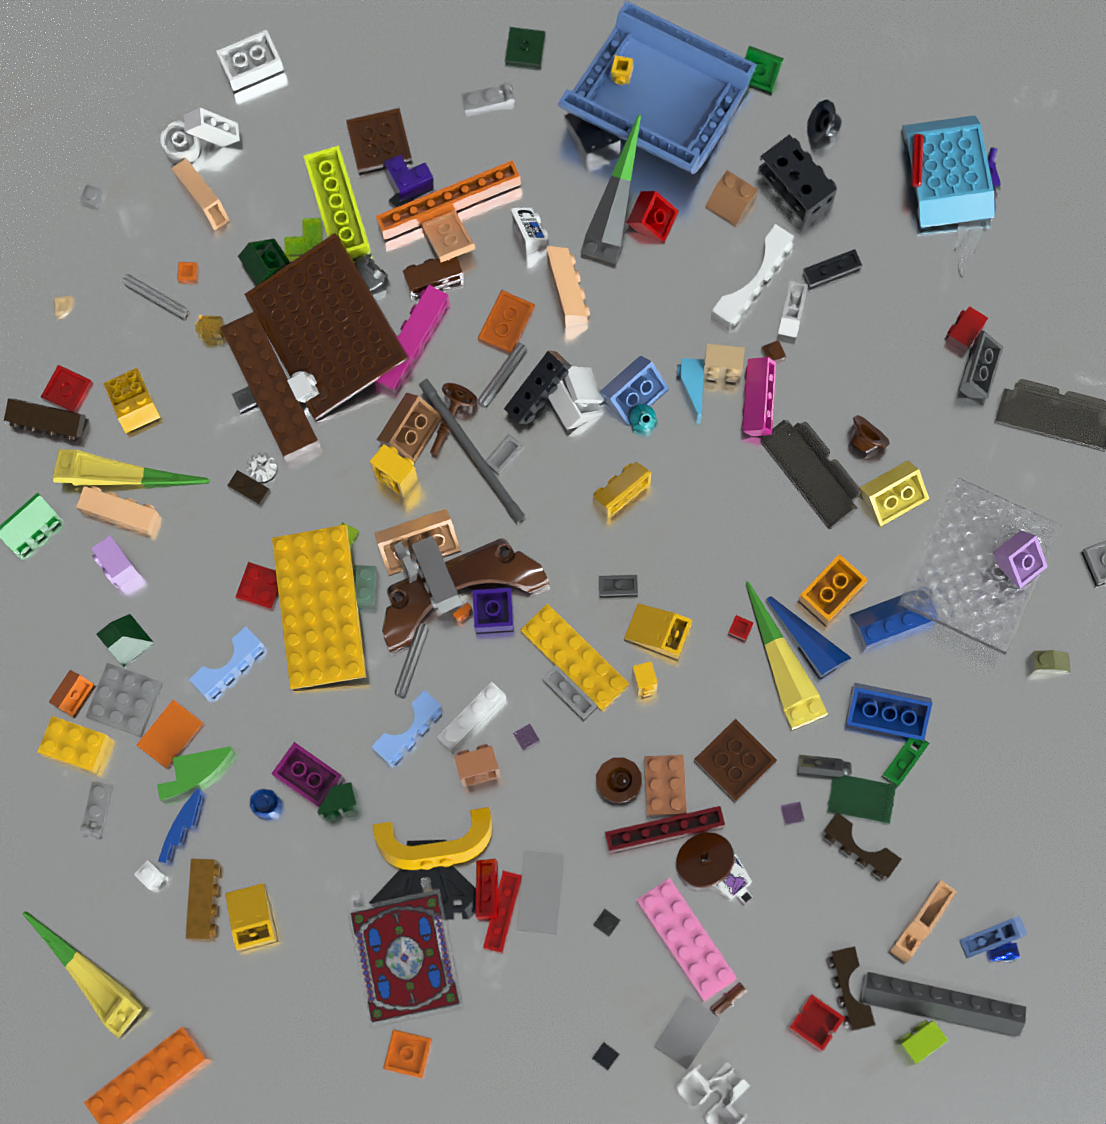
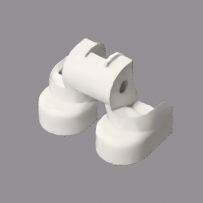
(696, 1089)

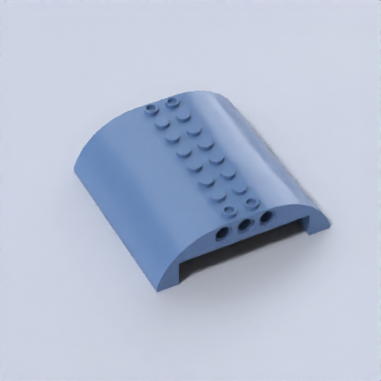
(677, 85)

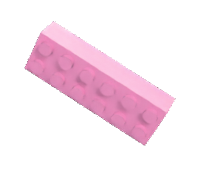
(686, 939)

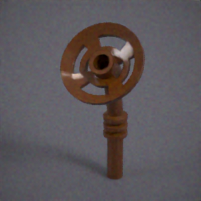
(457, 399)

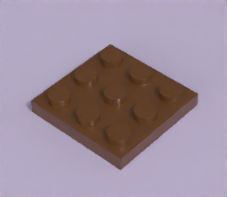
(378, 139)
(735, 760)

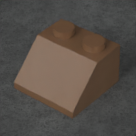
(731, 198)

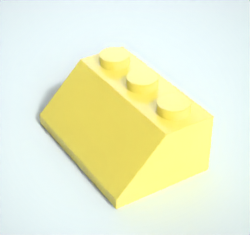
(894, 492)

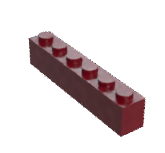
(664, 829)

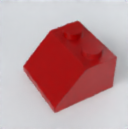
(652, 215)

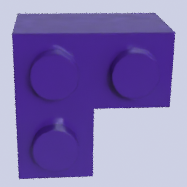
(408, 181)

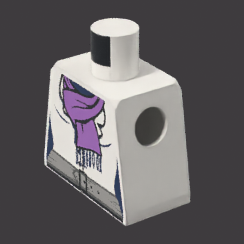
(735, 883)

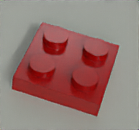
(258, 586)

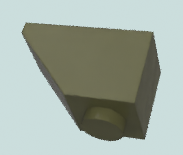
(1049, 662)

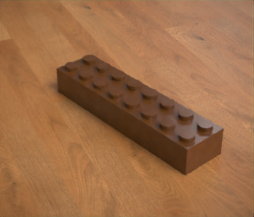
(270, 387)

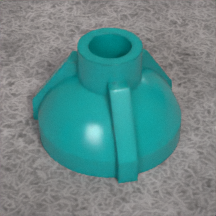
(637, 415)

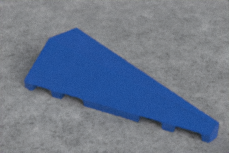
(819, 650)

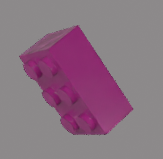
(306, 775)

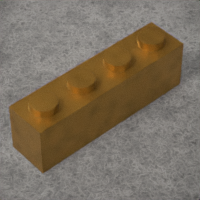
(202, 899)

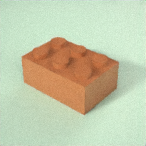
(477, 765)
(665, 786)

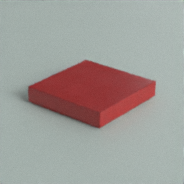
(66, 389)

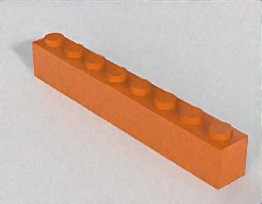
(448, 199)

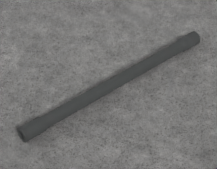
(511, 506)

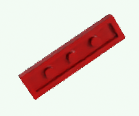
(506, 900)

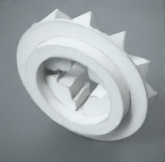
(259, 475)

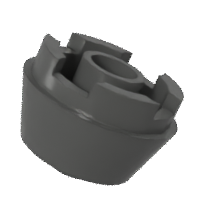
(370, 272)

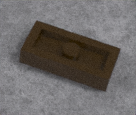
(248, 488)

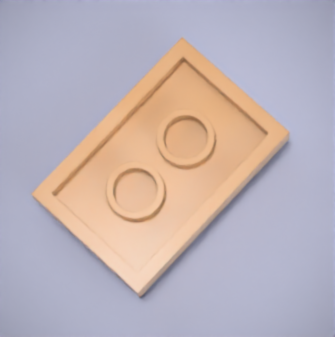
(448, 236)

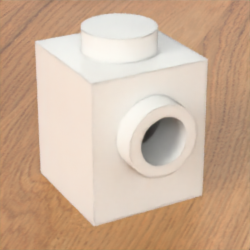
(303, 386)
(149, 875)

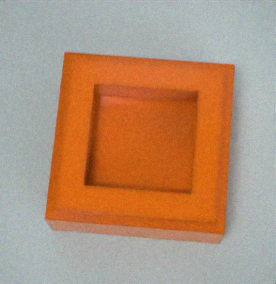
(187, 271)
(462, 612)

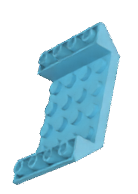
(954, 171)

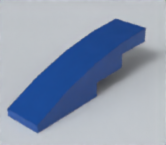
(185, 820)

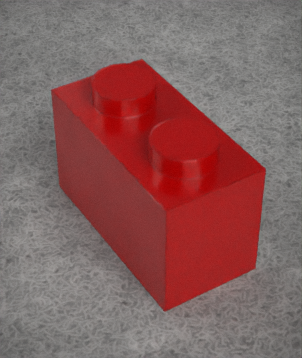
(967, 329)

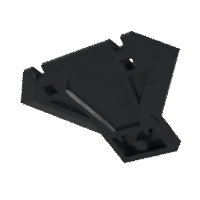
(447, 879)

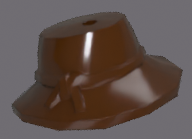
(867, 436)
(611, 779)

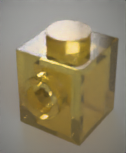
(209, 328)

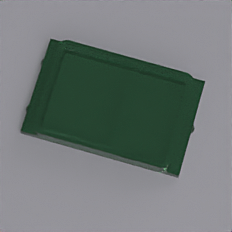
(862, 798)

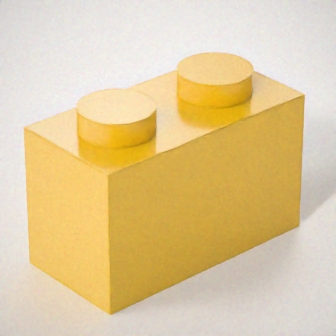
(645, 678)

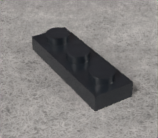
(832, 268)

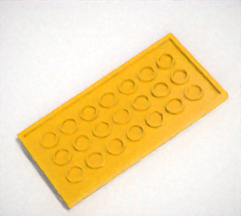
(318, 607)

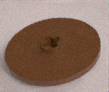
(703, 873)

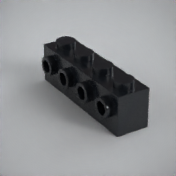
(537, 387)

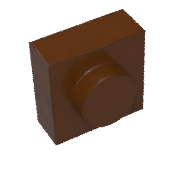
(774, 351)

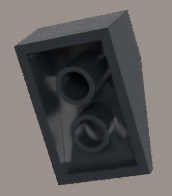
(591, 139)

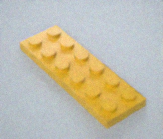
(574, 657)

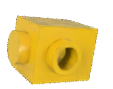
(622, 70)

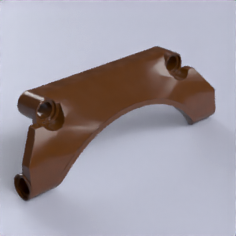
(472, 568)

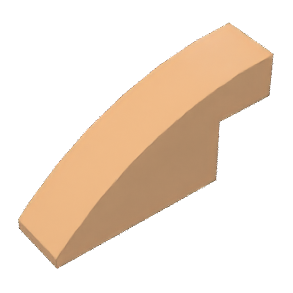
(923, 921)

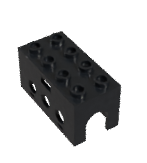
(811, 189)

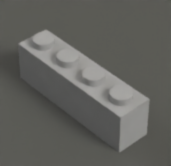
(436, 574)

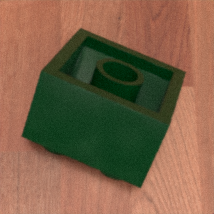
(263, 259)

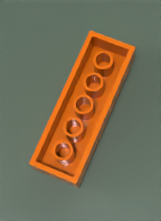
(147, 1079)

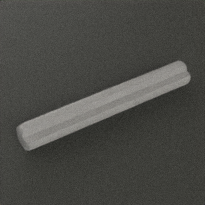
(155, 295)
(502, 374)
(411, 660)

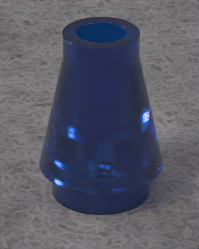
(1005, 952)

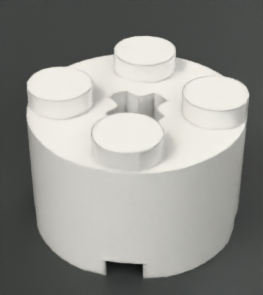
(178, 151)

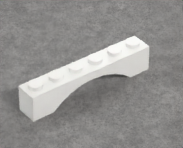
(730, 306)

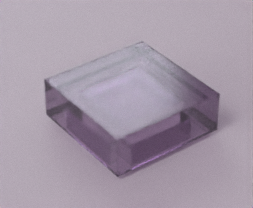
(526, 736)
(792, 813)

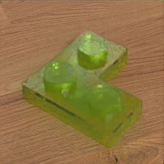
(311, 237)

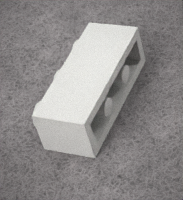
(211, 127)

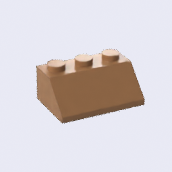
(410, 426)

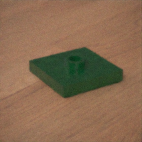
(525, 46)

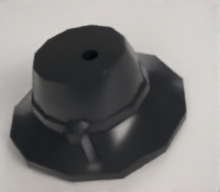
(823, 121)

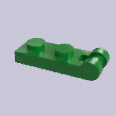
(905, 761)

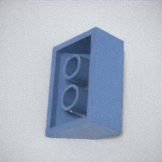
(634, 385)

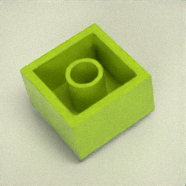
(922, 1042)

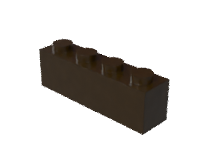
(45, 418)

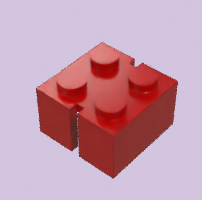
(816, 1023)

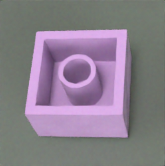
(112, 558)

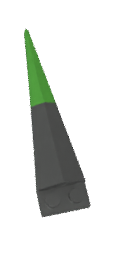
(606, 229)

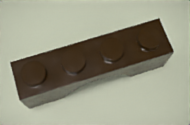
(840, 832)
(857, 1014)

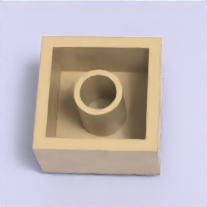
(723, 362)

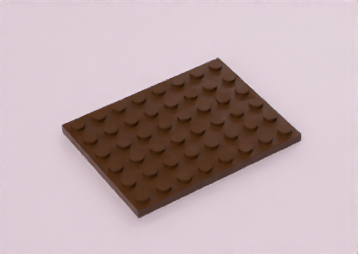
(327, 324)

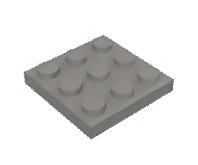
(123, 699)

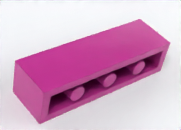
(759, 396)

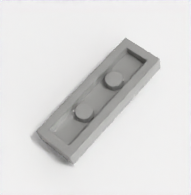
(569, 692)

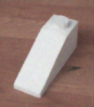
(793, 309)

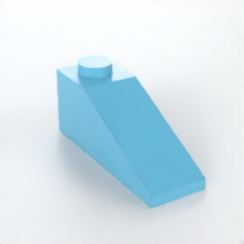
(691, 378)

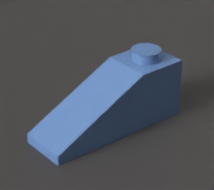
(993, 937)

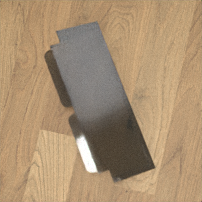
(1047, 412)
(808, 465)

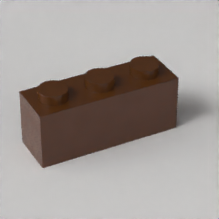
(432, 273)

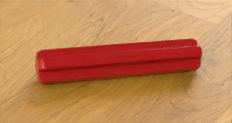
(917, 159)

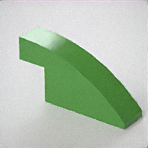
(193, 772)

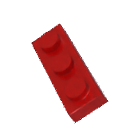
(486, 889)

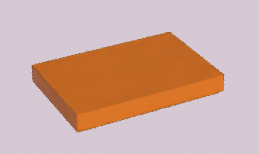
(506, 322)
(170, 734)

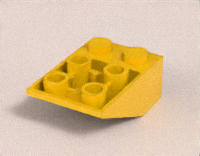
(131, 400)
(658, 630)
(250, 917)

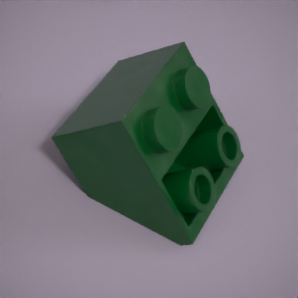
(339, 801)

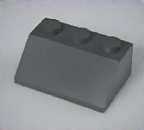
(981, 366)

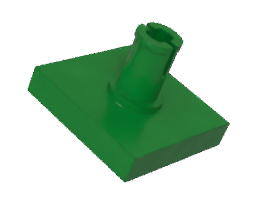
(766, 70)

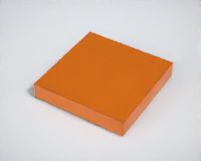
(407, 1053)

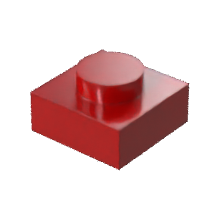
(740, 628)

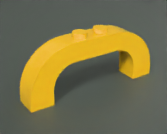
(435, 854)

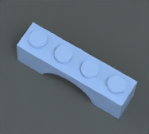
(210, 680)
(391, 746)

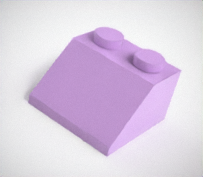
(1021, 558)

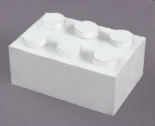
(250, 60)

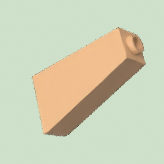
(200, 194)

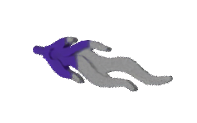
(974, 225)

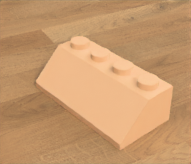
(566, 286)
(435, 524)

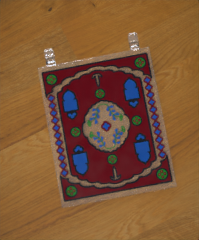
(404, 956)

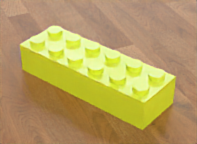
(337, 199)

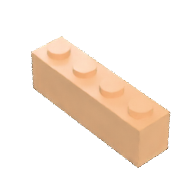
(117, 510)

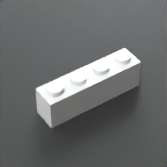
(471, 717)

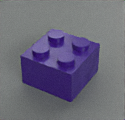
(493, 610)

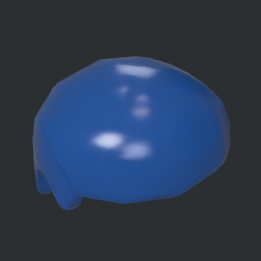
(264, 803)

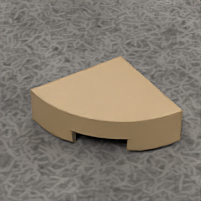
(62, 305)

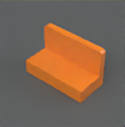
(71, 693)

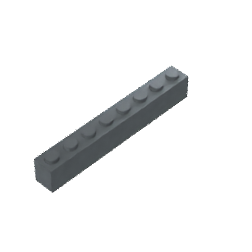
(944, 1004)

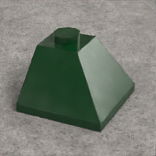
(125, 639)

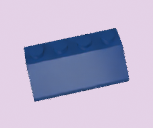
(886, 622)
(889, 711)

